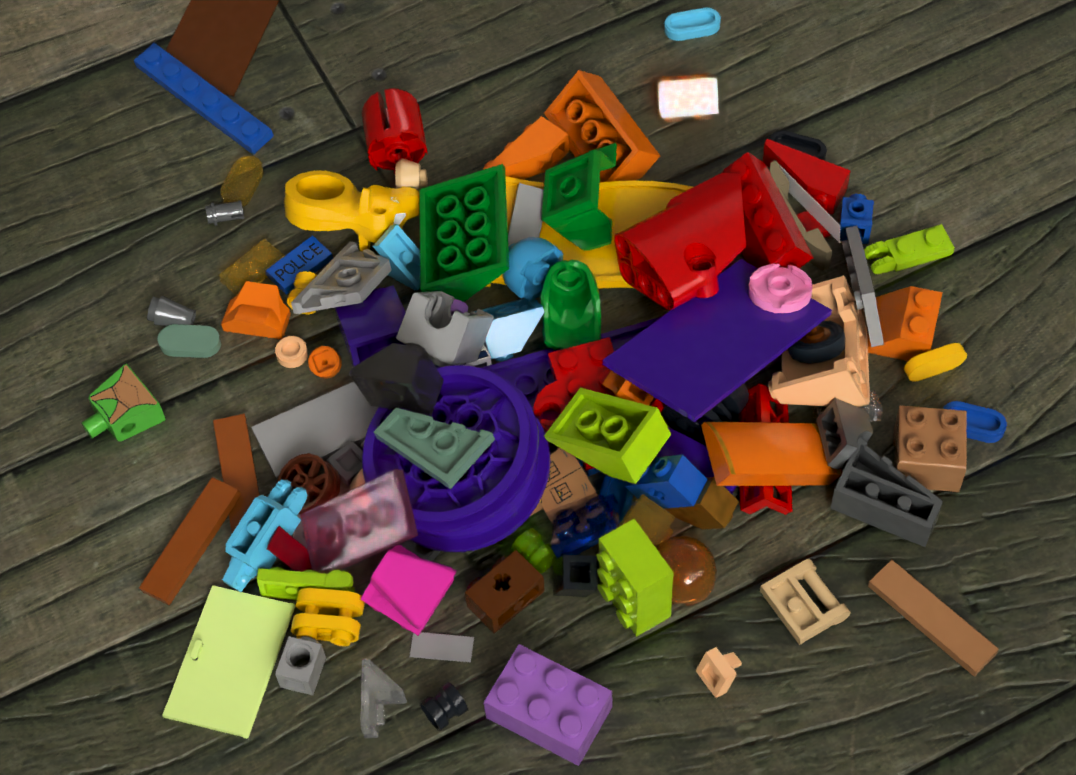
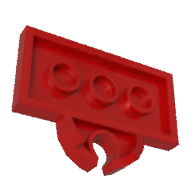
(574, 369)

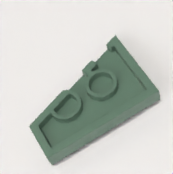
(433, 446)

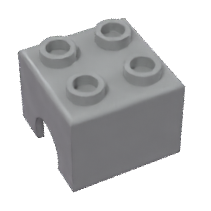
(444, 337)

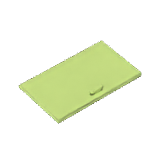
(236, 655)

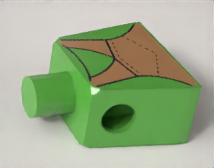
(122, 407)

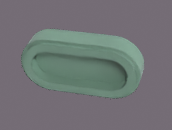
(189, 341)

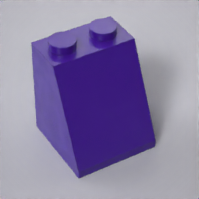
(371, 324)

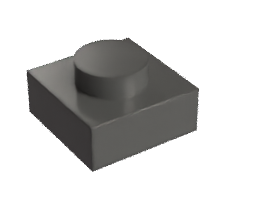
(347, 462)

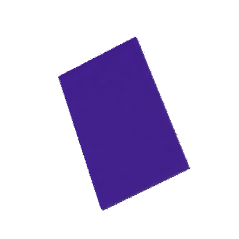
(711, 345)

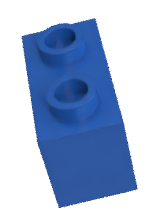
(670, 482)

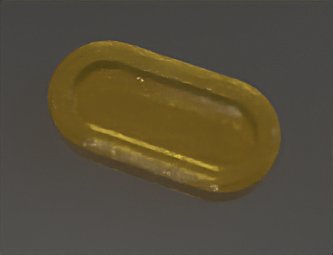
(242, 180)

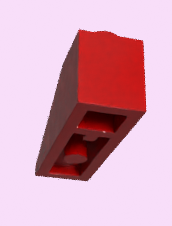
(819, 178)

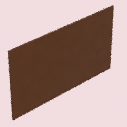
(221, 38)

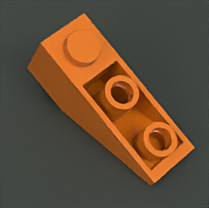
(533, 151)

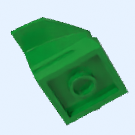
(573, 197)

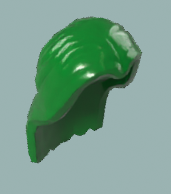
(570, 305)

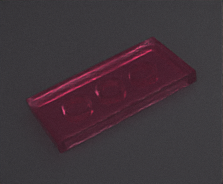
(359, 523)

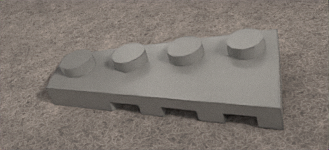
(862, 284)

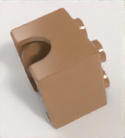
(931, 446)

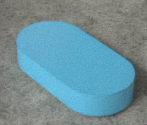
(692, 24)

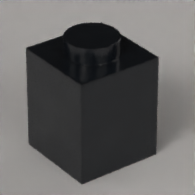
(575, 575)

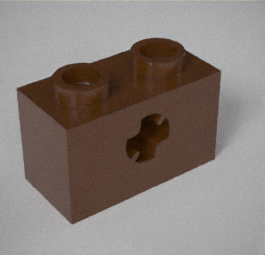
(499, 607)

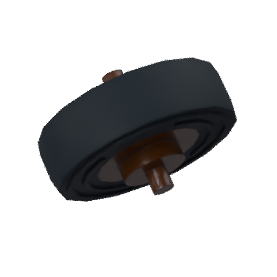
(819, 344)

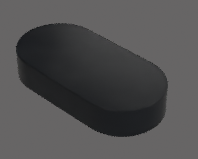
(801, 143)

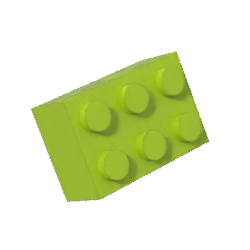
(634, 578)

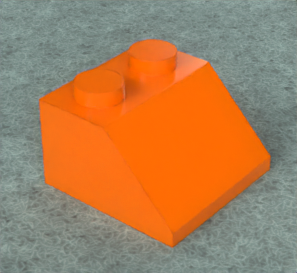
(907, 322)

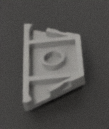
(344, 280)

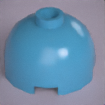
(529, 265)

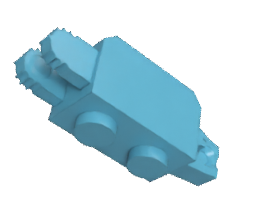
(256, 529)

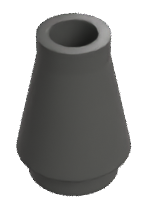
(168, 312)

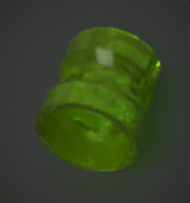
(534, 550)

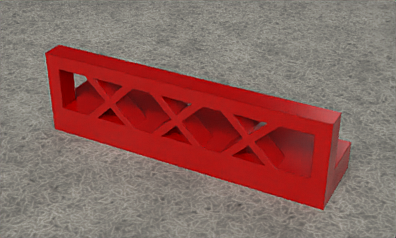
(759, 411)

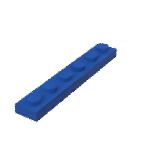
(204, 98)

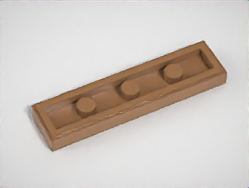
(933, 618)

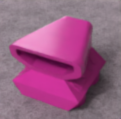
(408, 588)

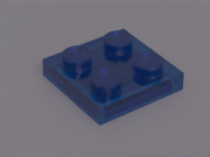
(584, 525)

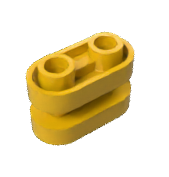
(328, 615)

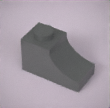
(840, 429)

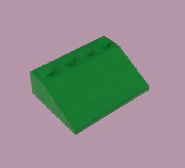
(464, 233)

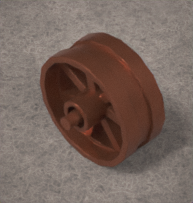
(295, 473)

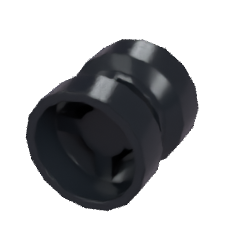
(443, 706)

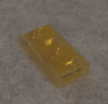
(250, 266)

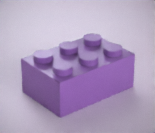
(548, 704)

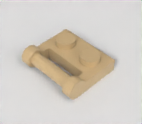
(795, 605)

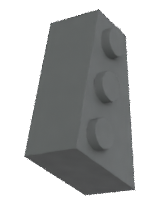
(885, 497)

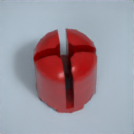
(393, 129)

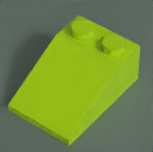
(610, 433)

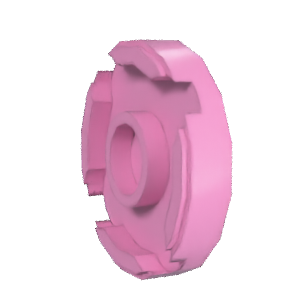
(780, 288)

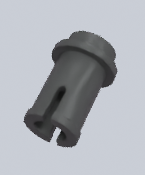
(224, 212)

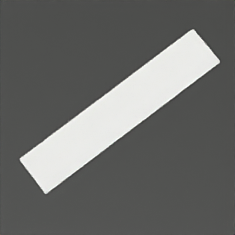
(813, 207)

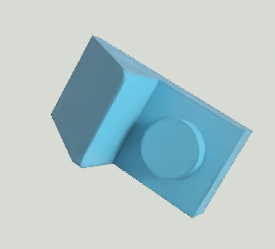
(402, 255)

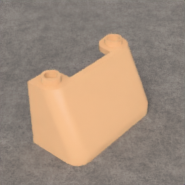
(839, 378)

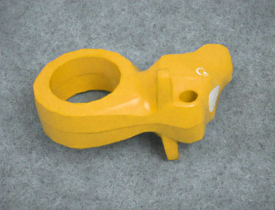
(333, 203)

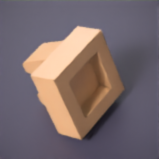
(718, 670)

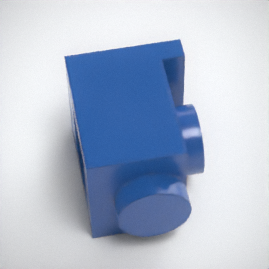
(856, 211)

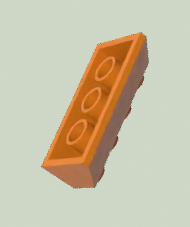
(598, 119)

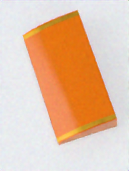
(767, 454)

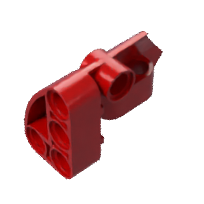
(686, 244)

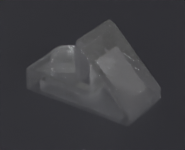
(376, 692)

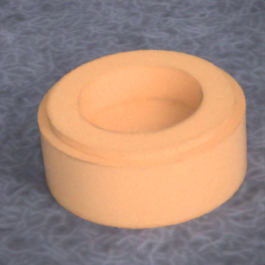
(291, 351)

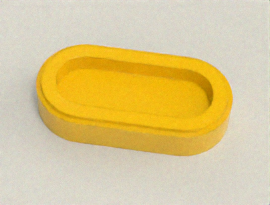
(935, 362)

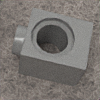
(303, 678)

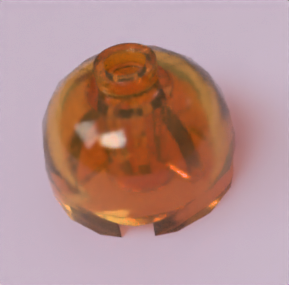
(692, 569)

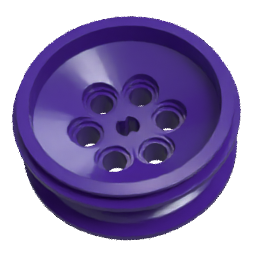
(500, 484)

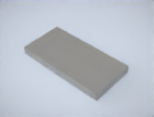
(315, 427)

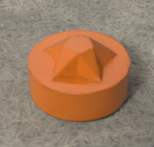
(325, 362)

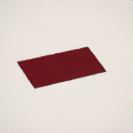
(289, 551)

